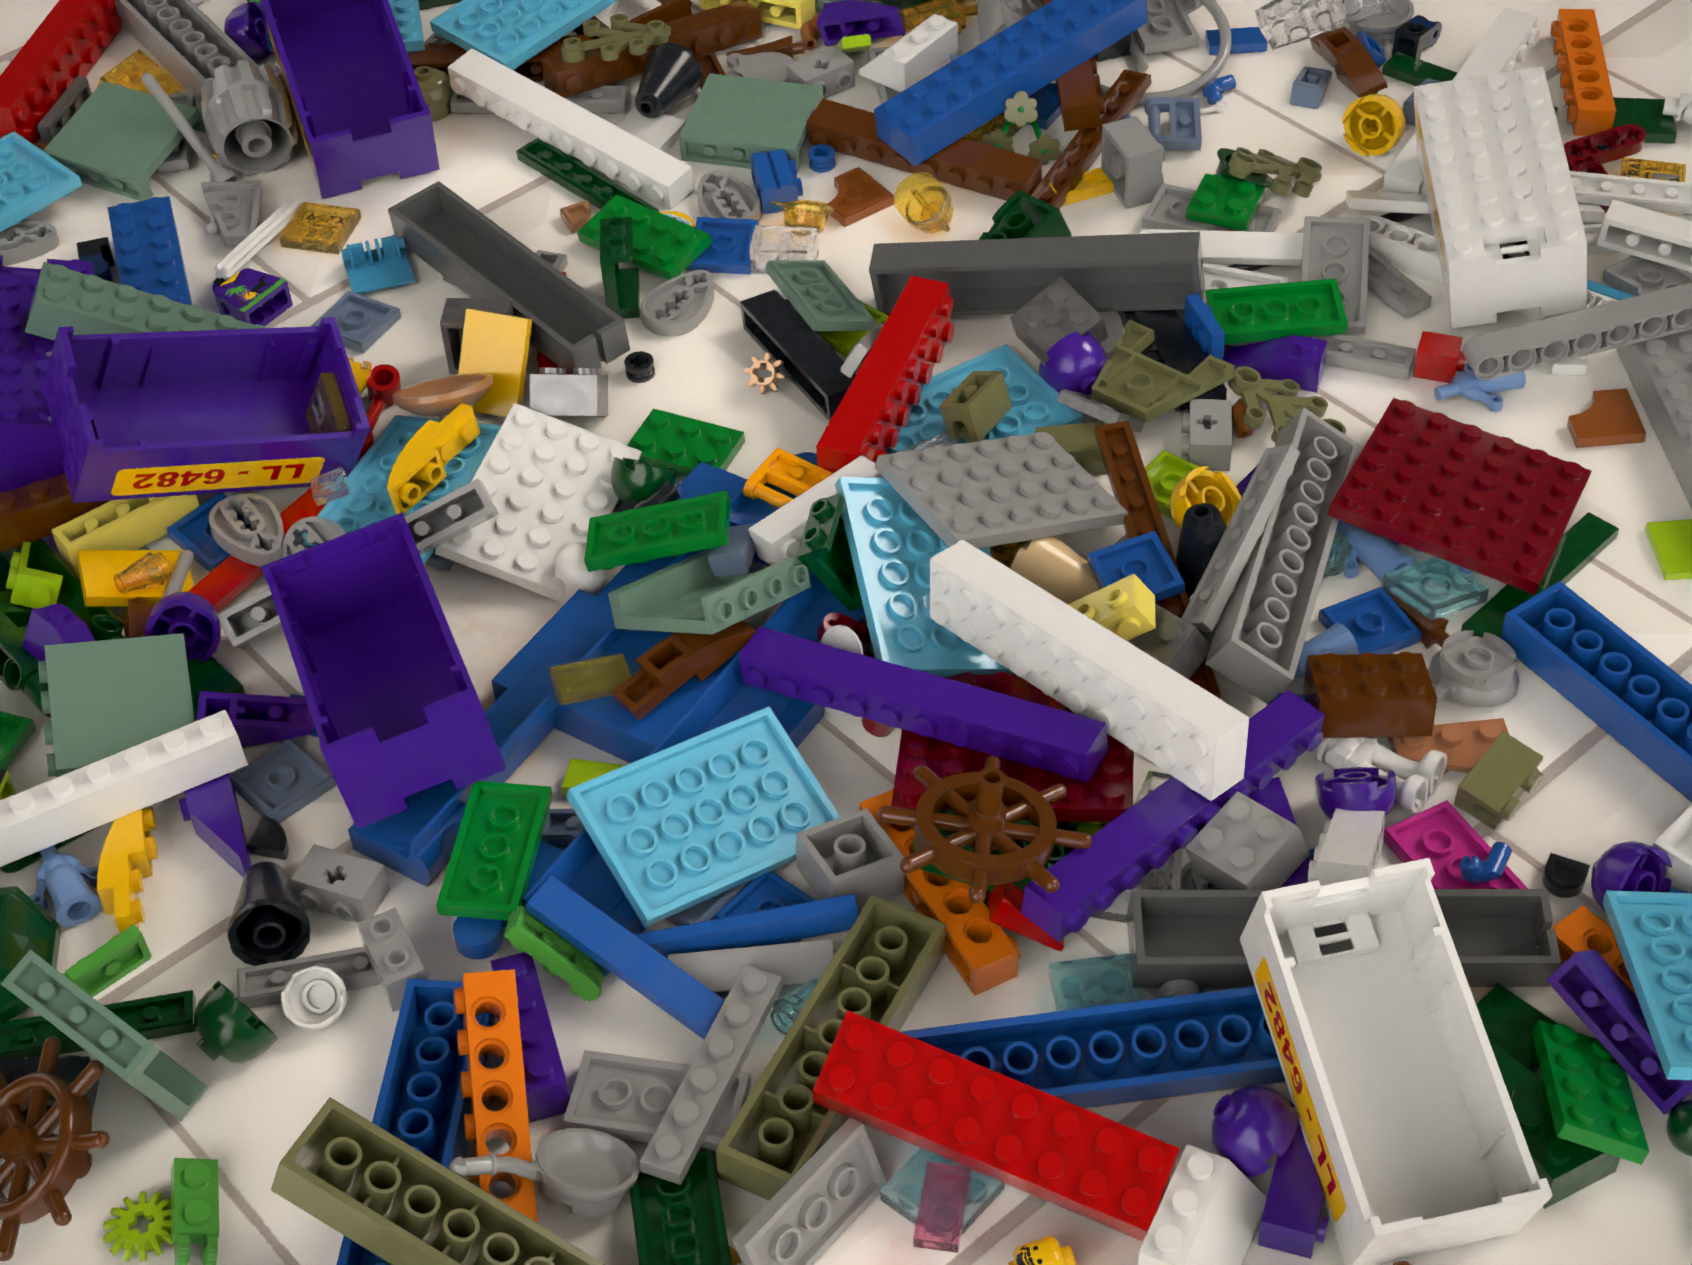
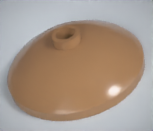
(444, 394)

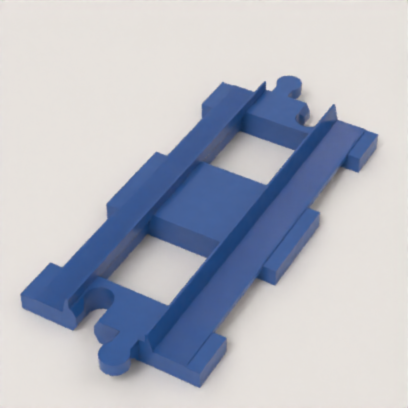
(527, 710)

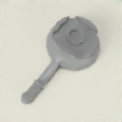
(1385, 26)
(1475, 670)
(571, 1167)

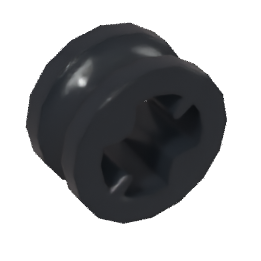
(639, 367)

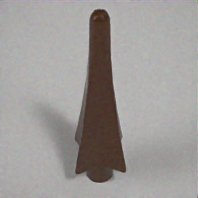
(782, 45)
(135, 617)
(1432, 630)

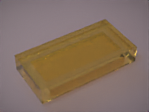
(589, 678)

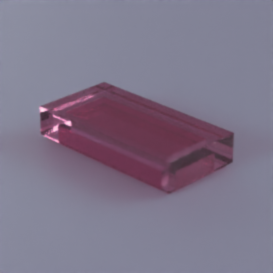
(942, 1207)

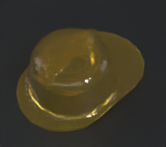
(924, 203)
(805, 213)

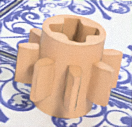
(769, 381)

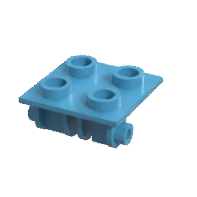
(377, 267)

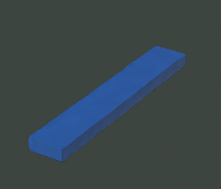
(757, 927)
(625, 956)

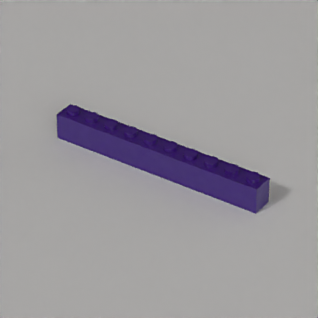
(925, 704)
(1165, 822)

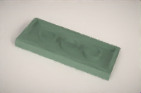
(819, 295)

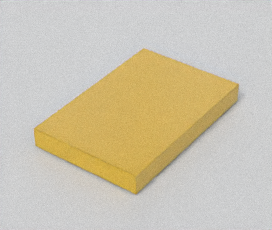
(498, 347)
(98, 572)

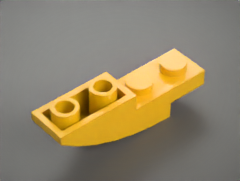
(425, 455)
(124, 864)

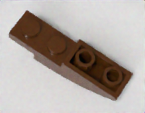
(1351, 61)
(675, 662)

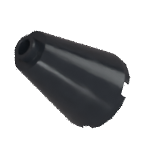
(667, 79)
(1198, 540)
(267, 918)

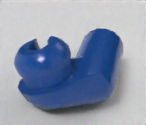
(1217, 86)
(1480, 871)

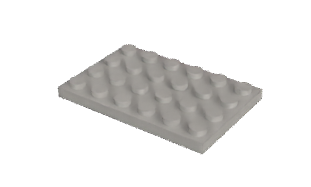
(1000, 490)

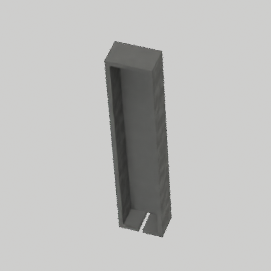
(492, 264)
(1006, 274)
(1199, 935)

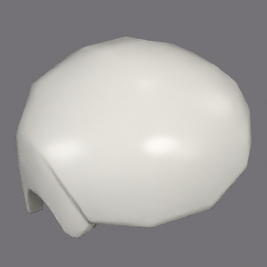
(574, 573)
(314, 997)

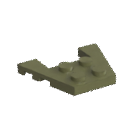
(1147, 386)

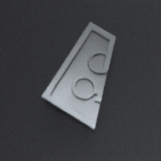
(234, 207)

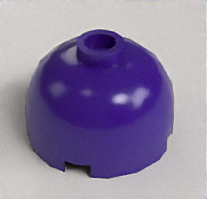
(248, 30)
(1074, 363)
(188, 615)
(1356, 790)
(1630, 868)
(1253, 1127)

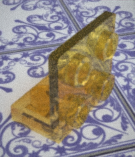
(130, 74)

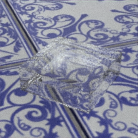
(329, 486)

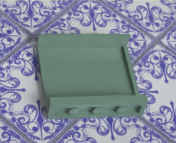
(745, 118)
(120, 139)
(694, 601)
(112, 696)
(104, 1035)

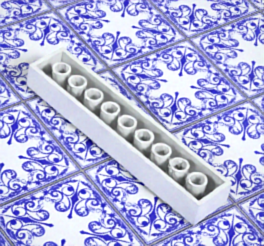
(1089, 669)

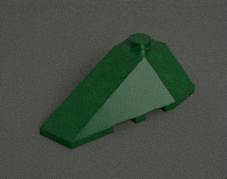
(1026, 218)

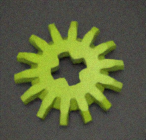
(132, 1240)

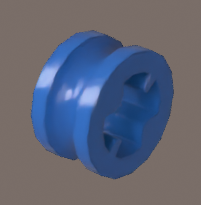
(821, 158)

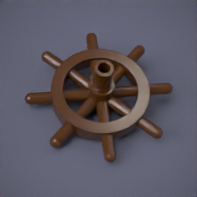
(985, 828)
(33, 1148)

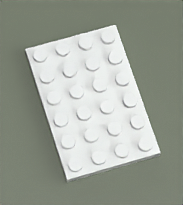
(545, 488)

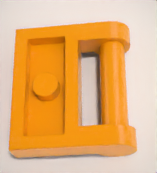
(784, 472)

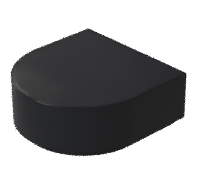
(1564, 876)

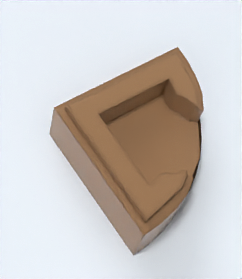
(576, 215)

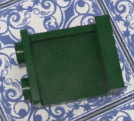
(619, 285)
(827, 551)

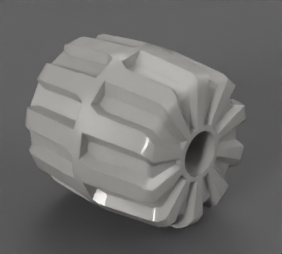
(248, 118)

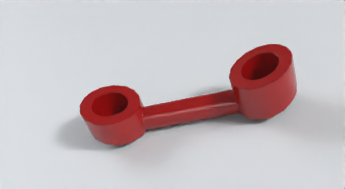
(381, 385)

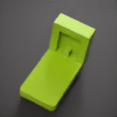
(31, 586)

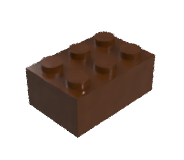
(1371, 694)

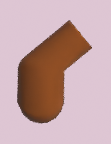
(809, 32)
(1238, 412)

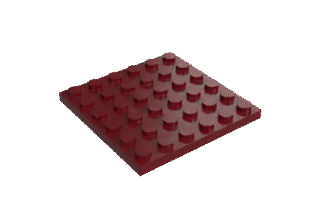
(1461, 494)
(1100, 800)

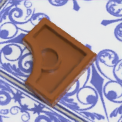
(858, 197)
(1608, 421)

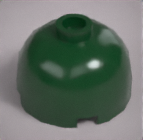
(639, 479)
(230, 1027)

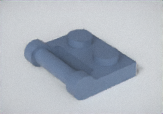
(1183, 122)

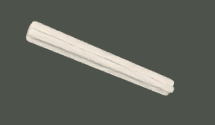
(257, 240)

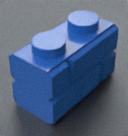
(775, 179)

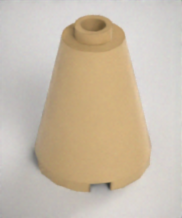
(1055, 569)

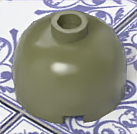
(435, 91)

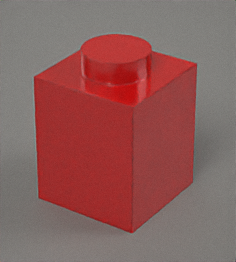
(1438, 357)

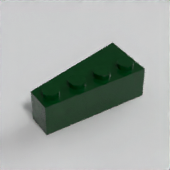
(1563, 1163)

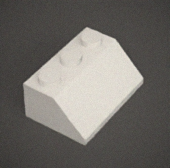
(914, 54)
(1204, 1214)

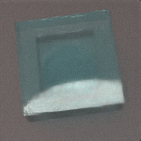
(1338, 557)

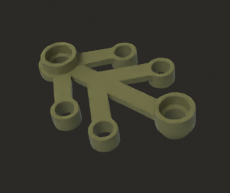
(615, 39)
(1245, 162)
(1250, 386)

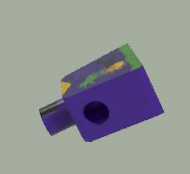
(252, 296)

